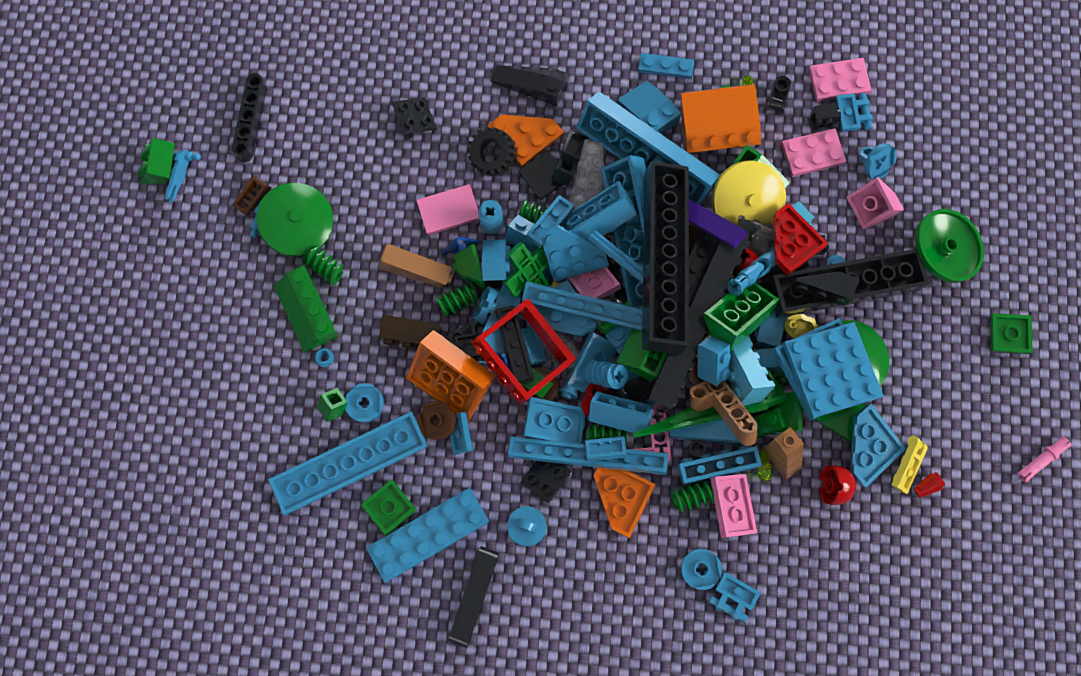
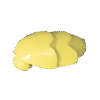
(799, 324)

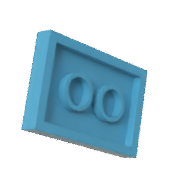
(553, 421)

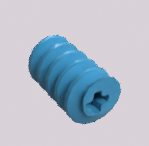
(490, 217)
(606, 374)

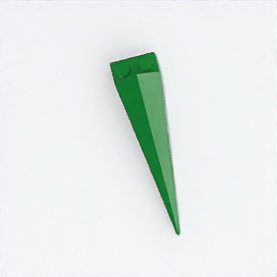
(691, 417)

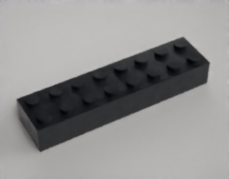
(877, 278)

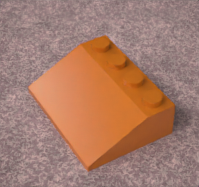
(720, 118)
(449, 374)

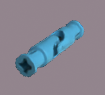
(750, 274)

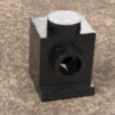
(825, 115)

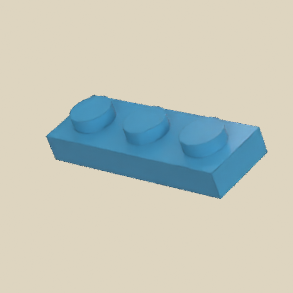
(666, 66)
(552, 216)

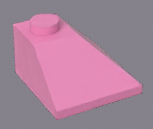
(874, 203)

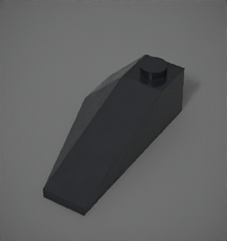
(535, 82)

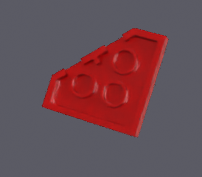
(794, 239)

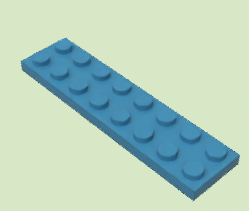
(347, 463)

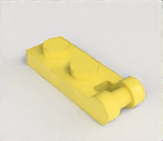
(909, 464)

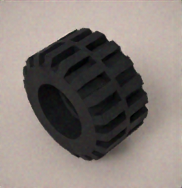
(479, 144)

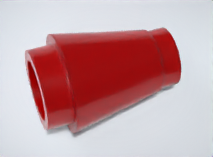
(929, 485)

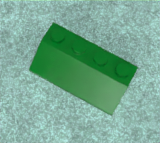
(305, 309)
(738, 316)

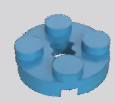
(486, 305)
(372, 395)
(708, 560)

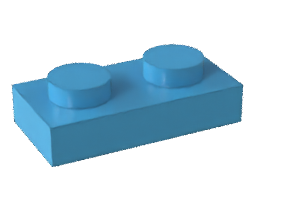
(461, 437)

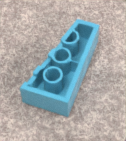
(746, 374)

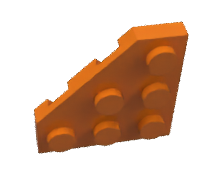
(530, 134)
(623, 497)

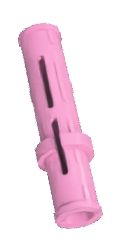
(1050, 453)

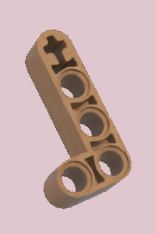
(729, 408)

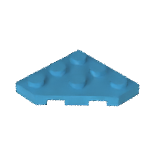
(570, 253)
(565, 321)
(872, 446)

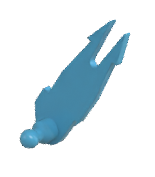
(179, 171)

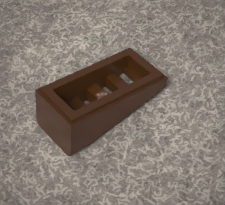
(265, 188)

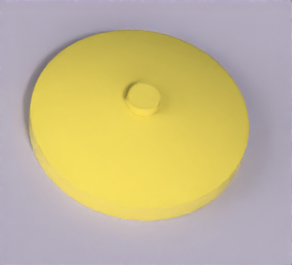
(749, 191)

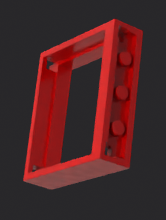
(545, 333)

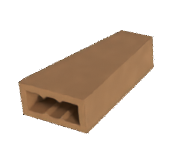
(414, 266)
(785, 453)

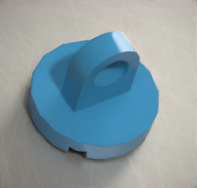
(878, 160)
(526, 526)

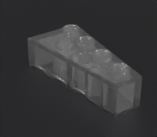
(589, 175)

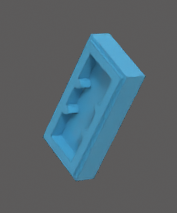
(533, 346)
(605, 448)

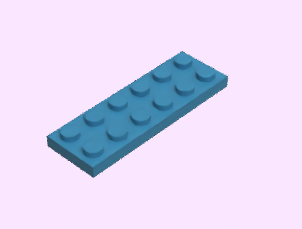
(427, 535)

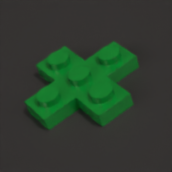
(527, 268)

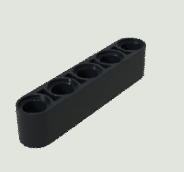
(249, 109)
(473, 597)

